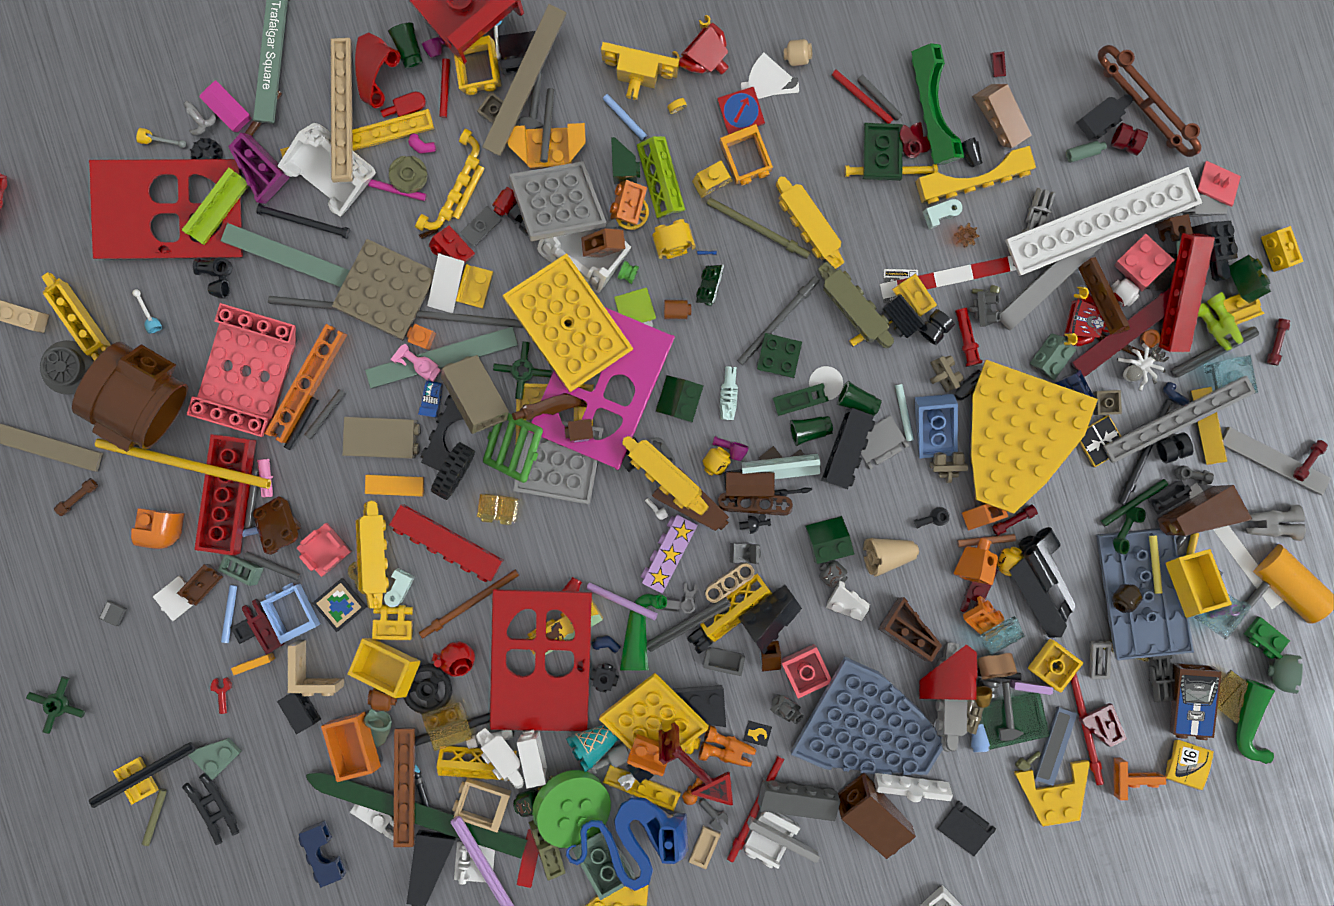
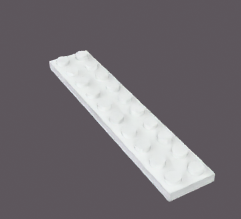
(1103, 221)

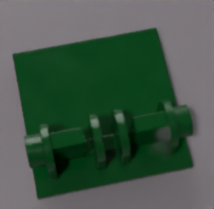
(709, 286)
(779, 355)

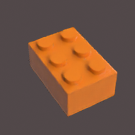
(350, 747)

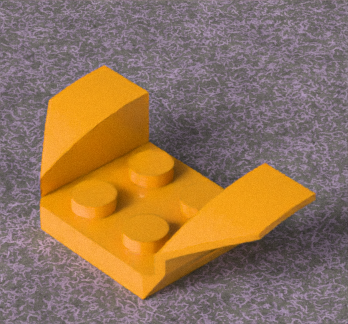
(563, 144)

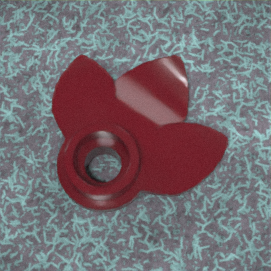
(914, 137)

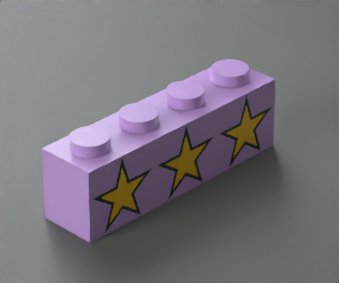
(669, 553)

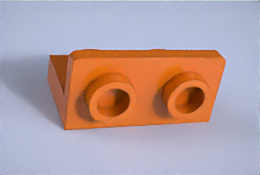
(628, 202)
(983, 616)
(645, 755)

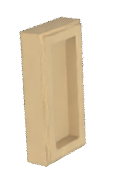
(704, 847)

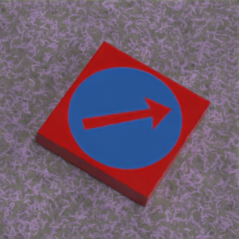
(740, 110)

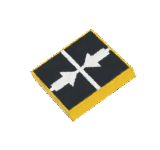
(1097, 435)

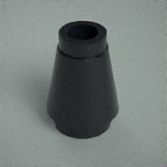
(972, 151)

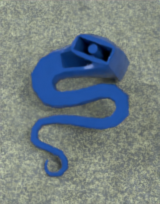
(665, 831)

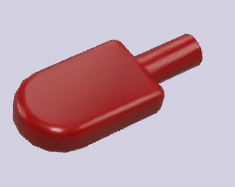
(406, 104)

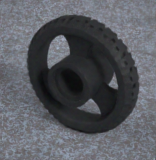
(432, 704)

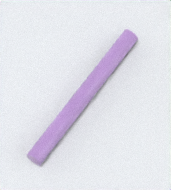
(622, 601)

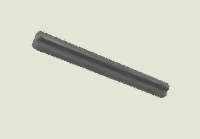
(1212, 353)
(688, 624)

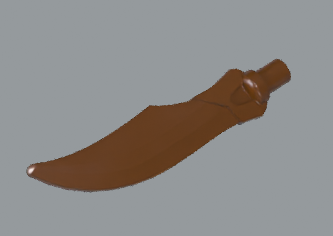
(548, 406)

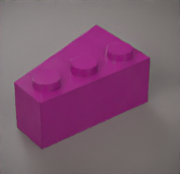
(258, 167)

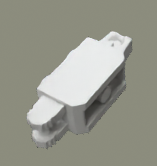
(502, 758)

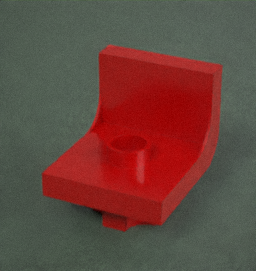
(464, 21)

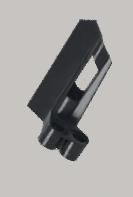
(1035, 577)

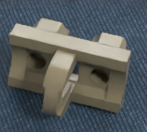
(948, 379)

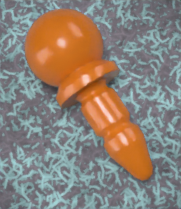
(687, 797)

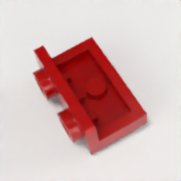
(450, 244)

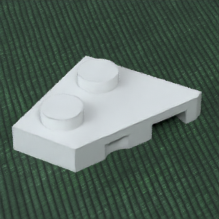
(847, 602)

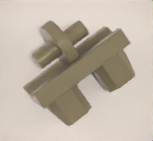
(945, 468)
(973, 716)

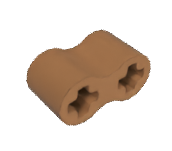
(996, 666)

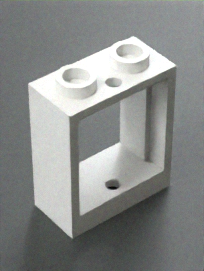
(532, 758)

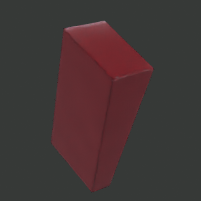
(998, 64)

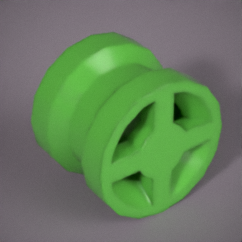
(628, 272)

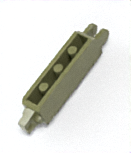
(855, 306)

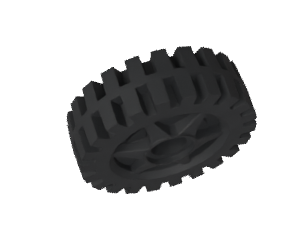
(452, 471)

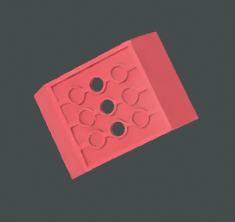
(228, 395)

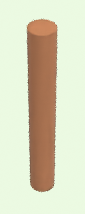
(994, 539)

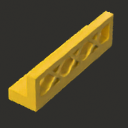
(725, 622)
(462, 768)

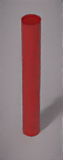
(444, 87)

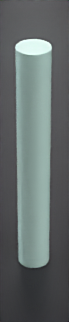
(904, 412)

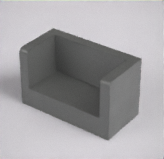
(724, 661)

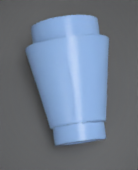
(980, 741)

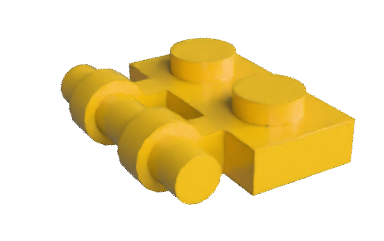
(392, 629)

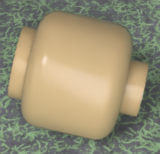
(798, 52)

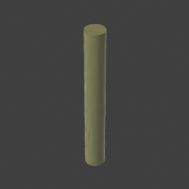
(154, 817)

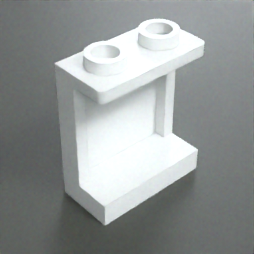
(764, 848)

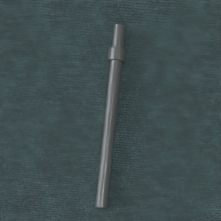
(802, 294)

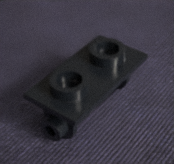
(1169, 496)

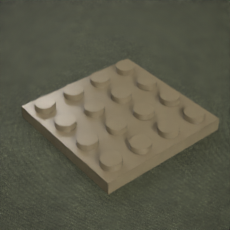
(384, 289)

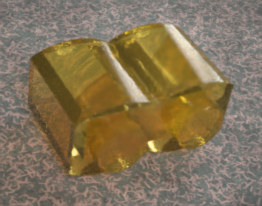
(498, 508)

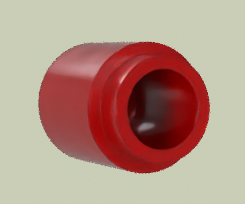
(504, 202)

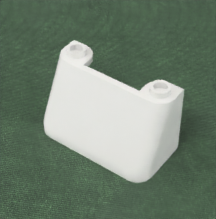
(311, 158)
(593, 269)

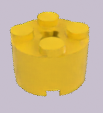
(673, 239)

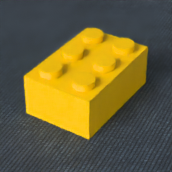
(1198, 583)
(384, 667)

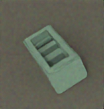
(251, 575)

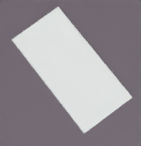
(445, 283)

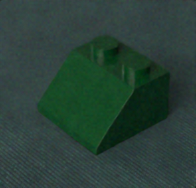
(623, 163)
(679, 398)
(829, 540)

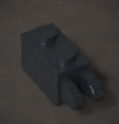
(1104, 115)

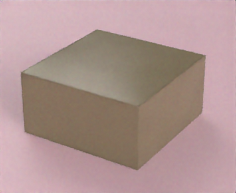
(490, 107)
(1108, 402)

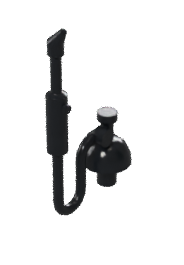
(753, 522)

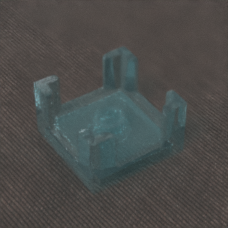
(1230, 370)
(1225, 619)

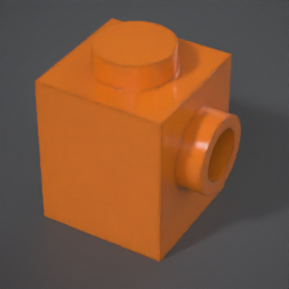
(421, 336)

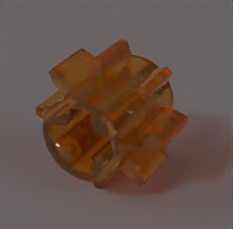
(972, 235)

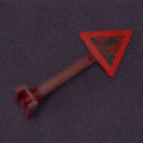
(715, 789)

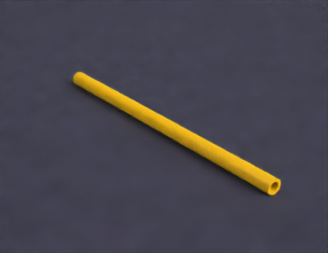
(187, 464)

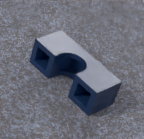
(325, 869)

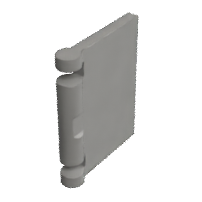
(883, 442)

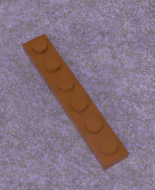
(404, 787)

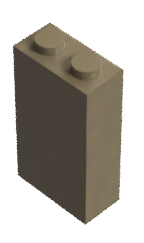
(474, 394)
(380, 437)

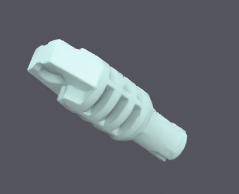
(729, 394)

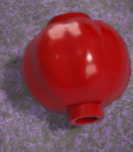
(457, 659)

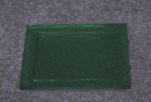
(1027, 716)

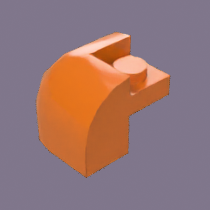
(156, 528)

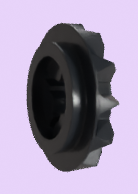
(206, 143)

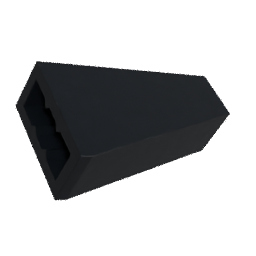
(428, 860)

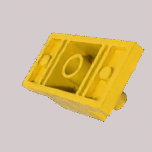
(638, 66)

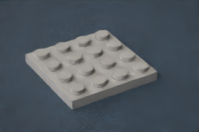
(557, 201)
(559, 471)

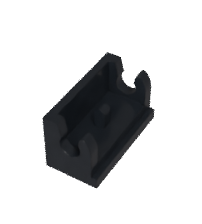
(299, 711)

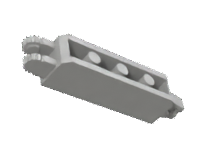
(951, 713)

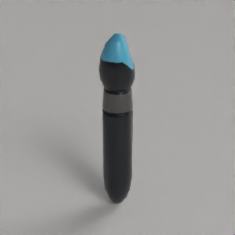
(421, 787)

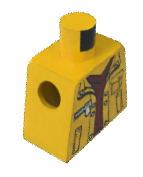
(711, 179)

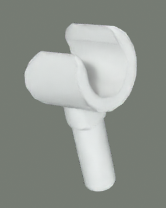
(661, 513)

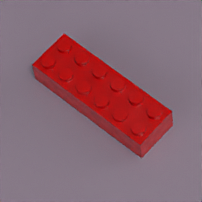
(222, 499)

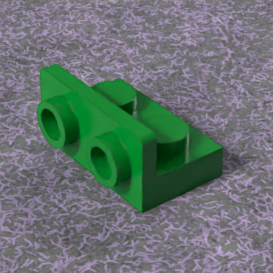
(1265, 636)

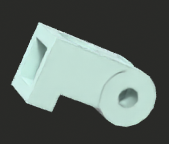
(943, 210)
(399, 588)

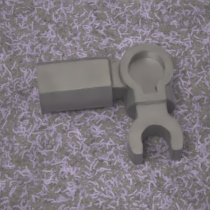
(687, 604)

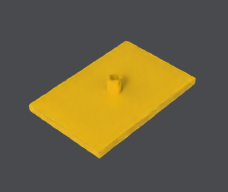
(559, 297)

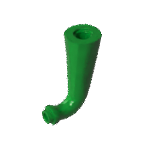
(635, 643)
(1251, 713)

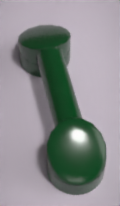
(1135, 515)

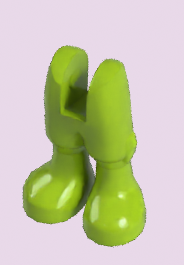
(1225, 325)

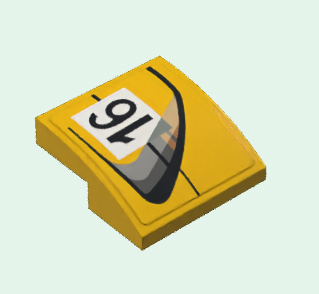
(1189, 764)

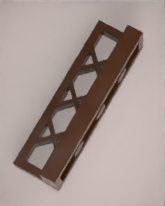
(1103, 297)

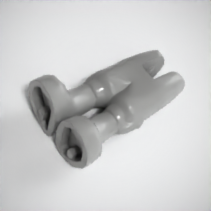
(1269, 523)

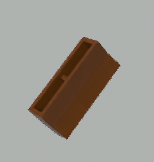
(750, 484)

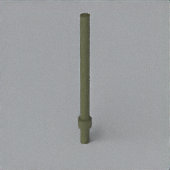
(791, 245)

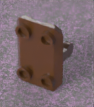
(276, 525)

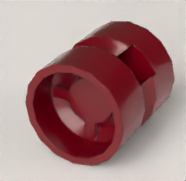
(1123, 135)

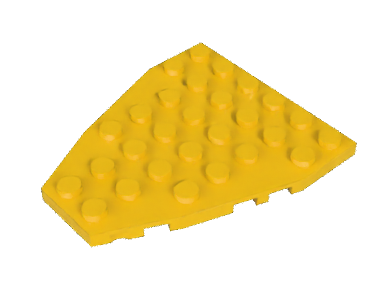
(1021, 433)

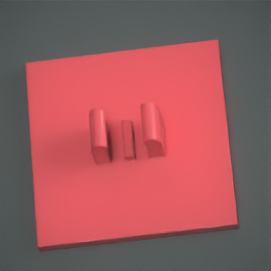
(1218, 183)

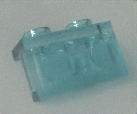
(1002, 635)

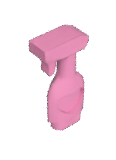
(422, 365)

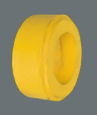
(677, 105)

